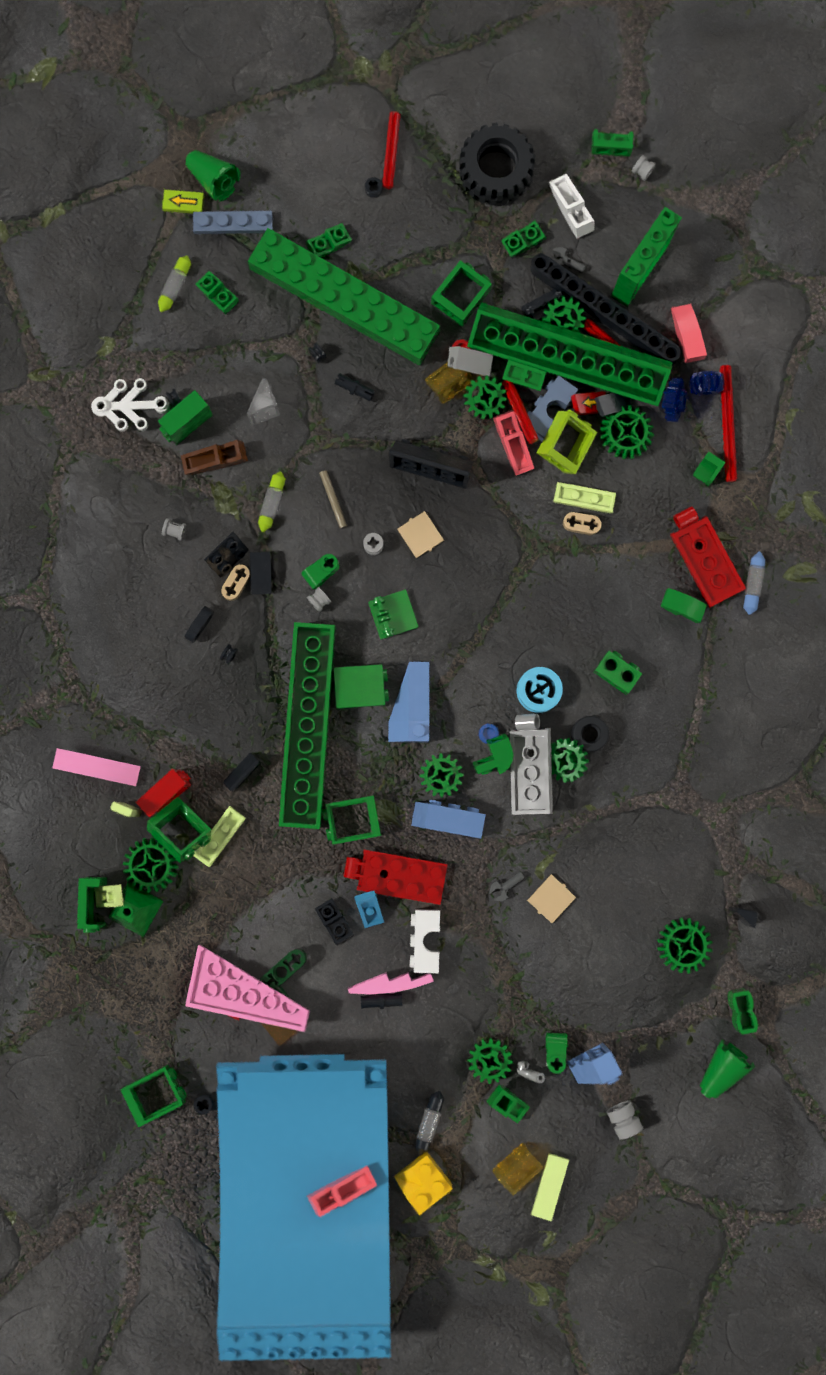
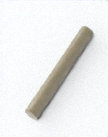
(333, 499)

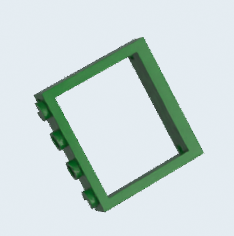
(646, 256)

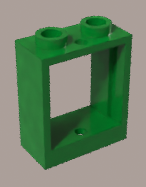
(448, 307)
(169, 812)
(328, 816)
(135, 1105)

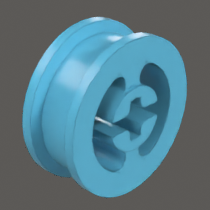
(547, 703)

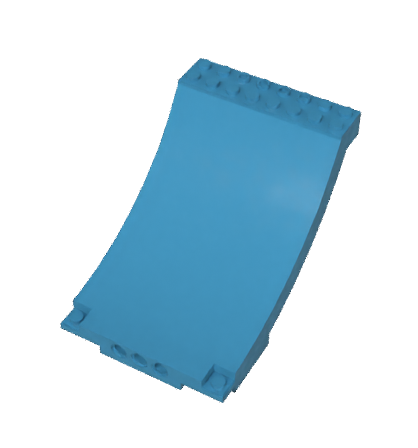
(285, 1275)

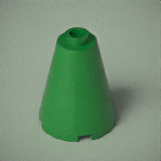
(213, 174)
(724, 1070)

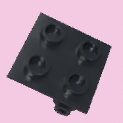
(226, 554)

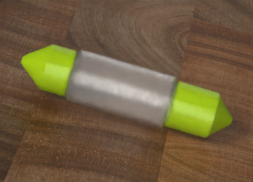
(174, 283)
(271, 501)

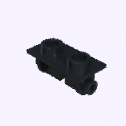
(536, 307)

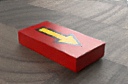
(585, 402)

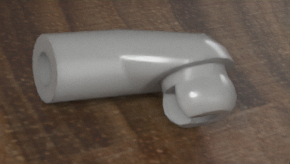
(528, 1073)

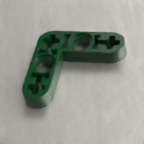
(289, 957)

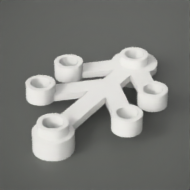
(127, 404)

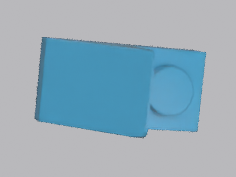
(369, 909)

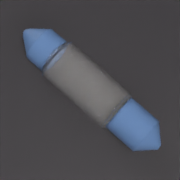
(754, 583)

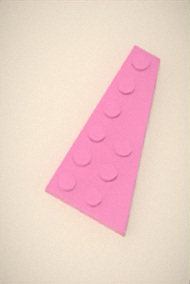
(233, 992)

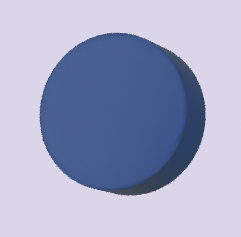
(487, 732)

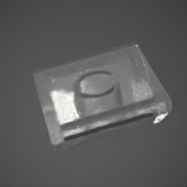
(263, 405)

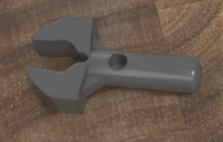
(564, 260)
(506, 886)

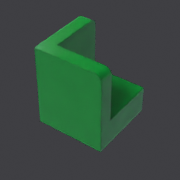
(708, 468)

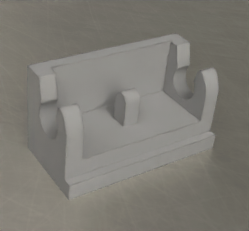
(470, 360)

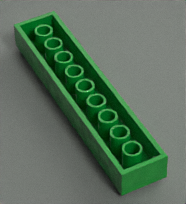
(343, 296)
(569, 354)
(307, 725)

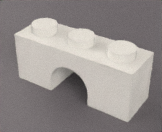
(423, 959)

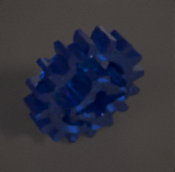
(674, 399)

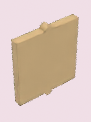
(420, 534)
(551, 898)

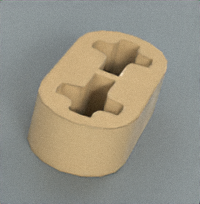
(580, 528)
(240, 585)

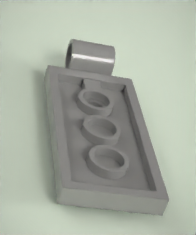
(531, 775)

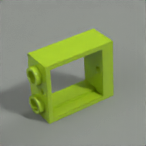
(587, 434)

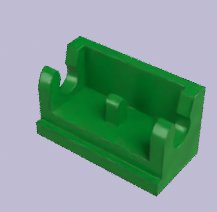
(612, 144)
(524, 375)

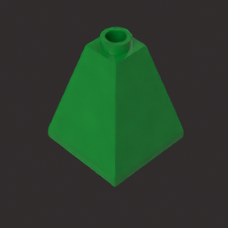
(142, 906)

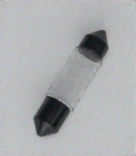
(429, 1122)

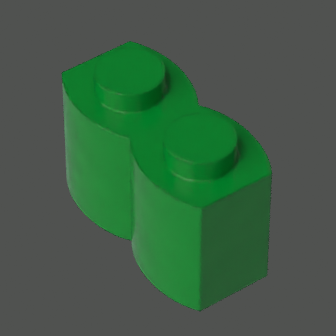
(742, 1007)

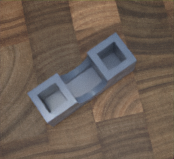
(559, 394)

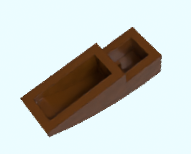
(214, 457)

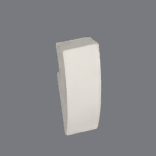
(572, 206)

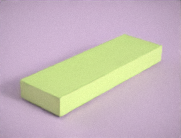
(584, 497)
(126, 809)
(220, 836)
(108, 896)
(550, 1187)

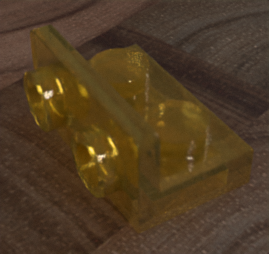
(448, 382)
(517, 1169)

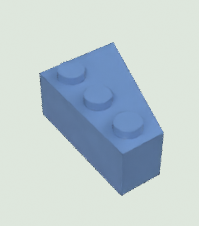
(448, 819)
(595, 1066)

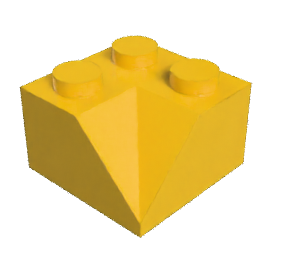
(423, 1182)

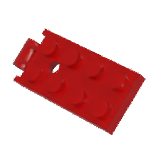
(711, 564)
(405, 879)

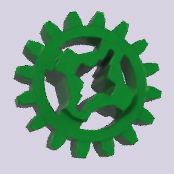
(568, 305)
(482, 388)
(574, 757)
(445, 784)
(494, 1050)

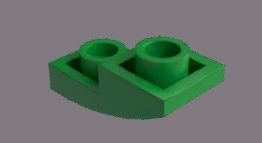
(523, 240)
(330, 241)
(217, 292)
(684, 605)

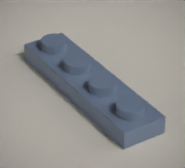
(232, 222)

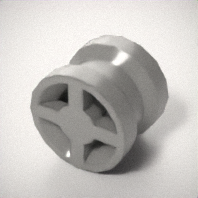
(643, 167)
(373, 548)
(318, 599)

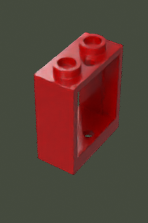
(164, 792)

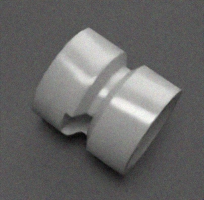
(626, 1123)

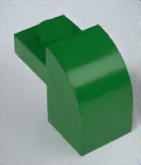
(500, 757)
(507, 1103)

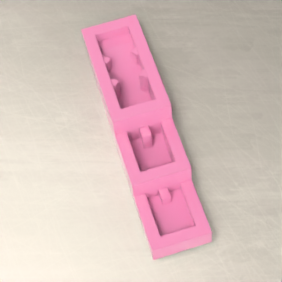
(96, 767)
(382, 984)

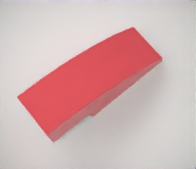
(688, 333)
(513, 442)
(341, 1191)

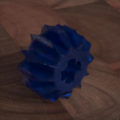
(706, 383)

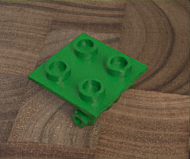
(393, 614)

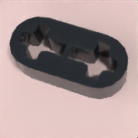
(199, 624)

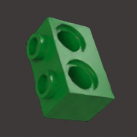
(615, 677)

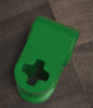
(317, 574)
(556, 1048)

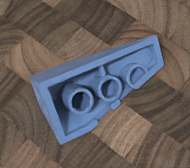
(411, 710)

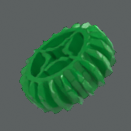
(632, 437)
(154, 873)
(693, 928)

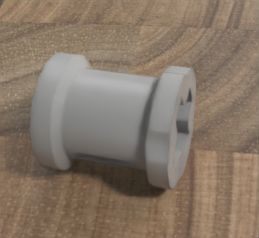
(173, 529)

